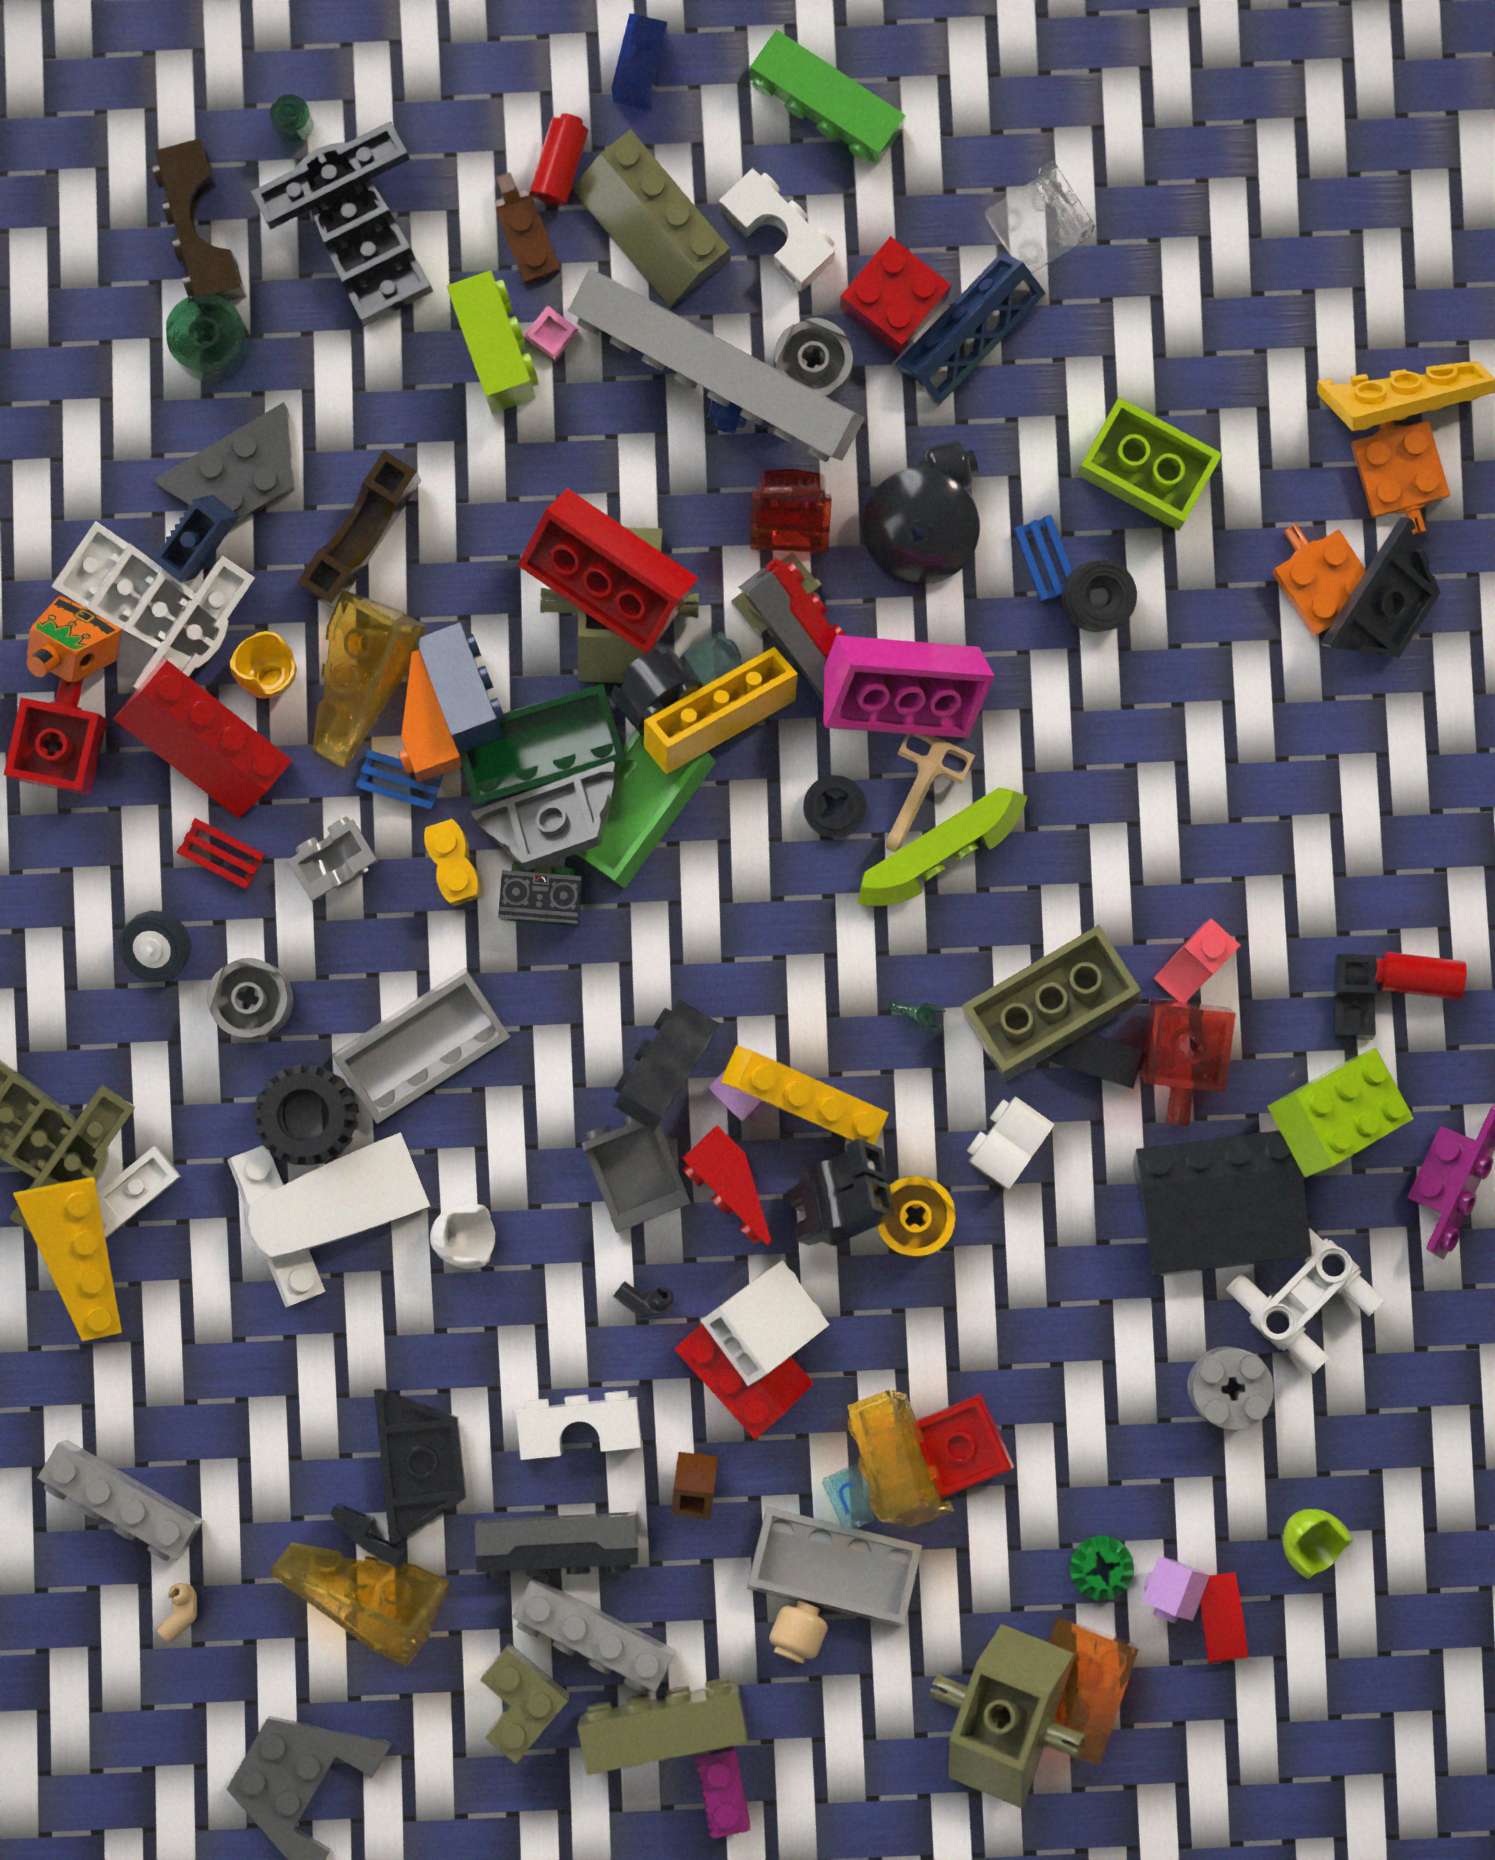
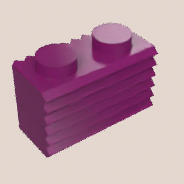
(723, 1792)

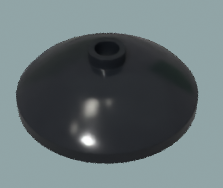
(927, 501)

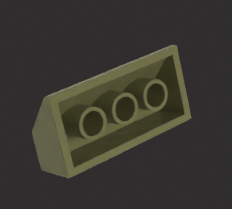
(651, 219)

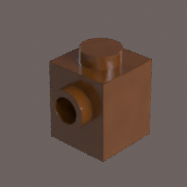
(694, 1485)

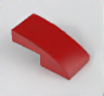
(1223, 1619)

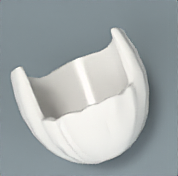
(464, 1235)

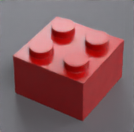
(895, 295)

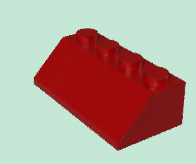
(607, 570)
(202, 738)

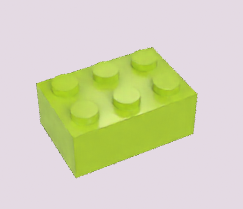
(494, 340)
(1149, 464)
(1340, 1112)

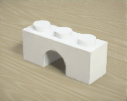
(756, 203)
(613, 1418)

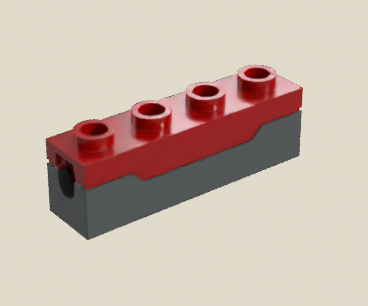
(793, 618)

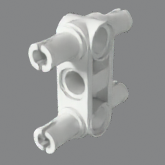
(1304, 1298)

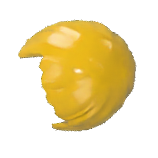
(264, 665)

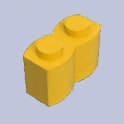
(454, 873)

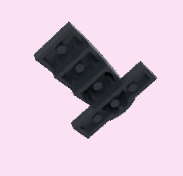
(353, 219)

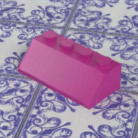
(904, 686)

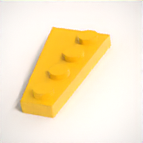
(1404, 393)
(73, 1245)

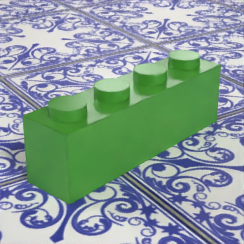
(826, 97)

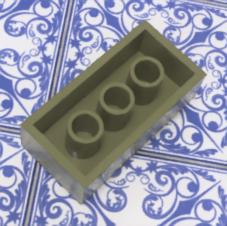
(1052, 1003)
(662, 1727)

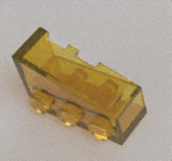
(893, 1460)

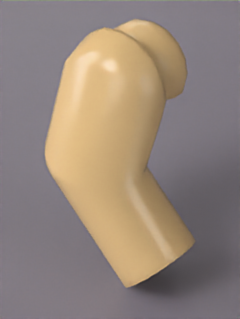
(183, 1611)

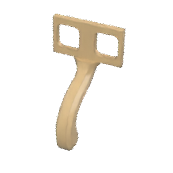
(929, 769)

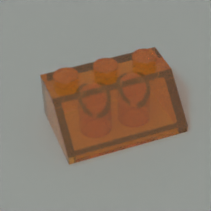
(1094, 1683)

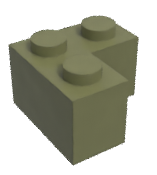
(531, 1698)

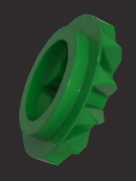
(1085, 1559)

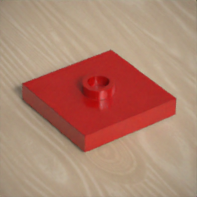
(963, 1445)

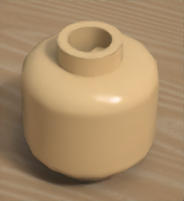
(798, 1632)

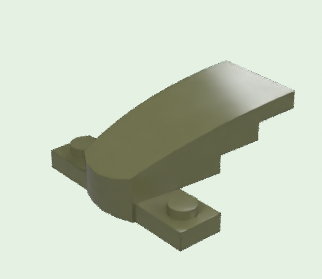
(49, 1140)

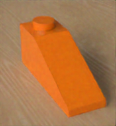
(425, 733)

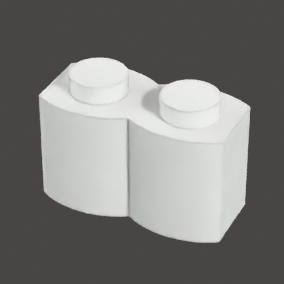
(1010, 1141)

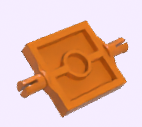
(1400, 471)
(1319, 577)

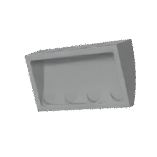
(420, 1045)
(834, 1567)

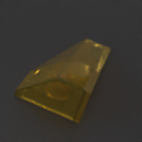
(363, 668)
(374, 1602)

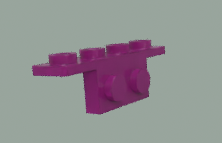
(1451, 1179)

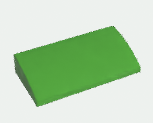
(642, 809)

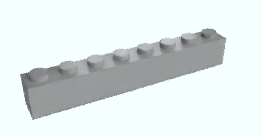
(715, 365)

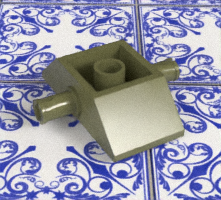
(600, 650)
(1028, 1680)

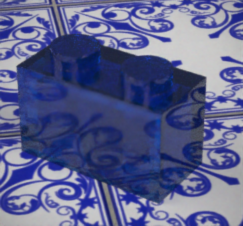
(640, 61)

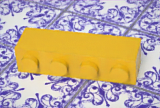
(720, 710)
(803, 1096)

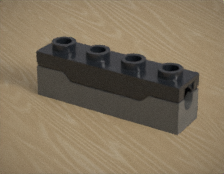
(556, 1542)

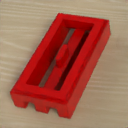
(191, 838)

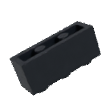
(664, 1063)

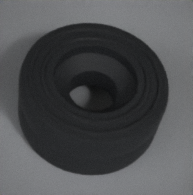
(1077, 599)

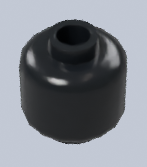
(953, 460)

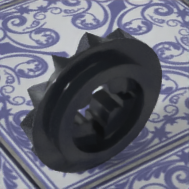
(853, 808)

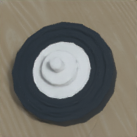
(155, 946)

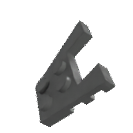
(285, 1772)

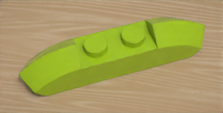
(986, 819)

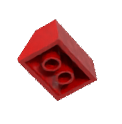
(752, 1405)

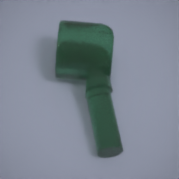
(921, 1013)

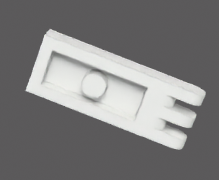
(135, 1189)

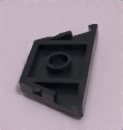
(1388, 598)
(418, 1462)

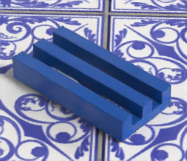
(1034, 527)
(367, 770)

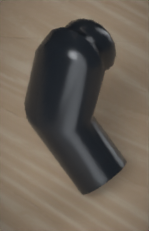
(646, 1303)

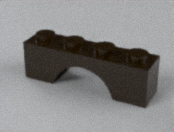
(187, 179)
(374, 512)

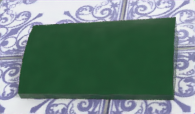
(545, 745)

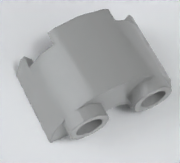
(332, 861)

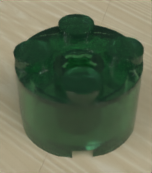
(209, 316)

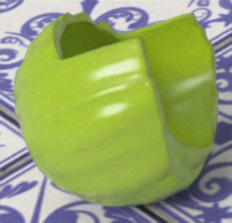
(1314, 1541)

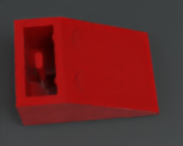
(727, 1172)

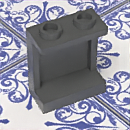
(635, 1173)

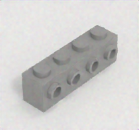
(120, 1499)
(594, 1634)

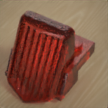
(790, 512)

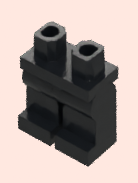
(842, 1195)

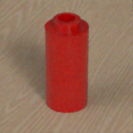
(559, 160)
(1421, 975)

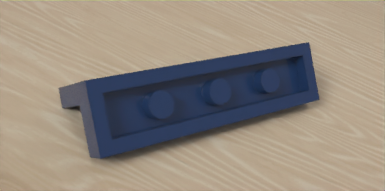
(967, 320)

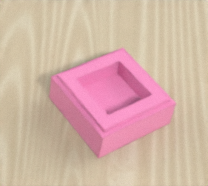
(551, 334)

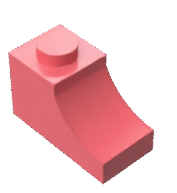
(1196, 961)

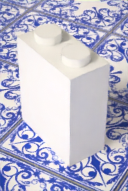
(765, 1322)

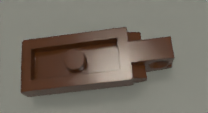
(525, 232)

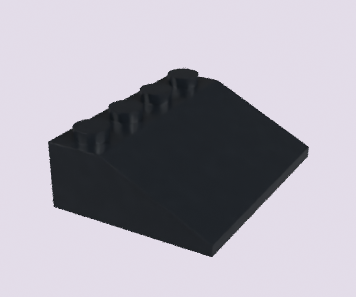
(1221, 1203)

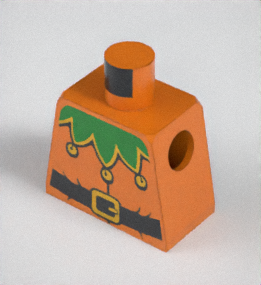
(71, 642)

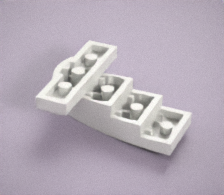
(149, 602)
(322, 1206)

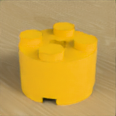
(937, 1216)

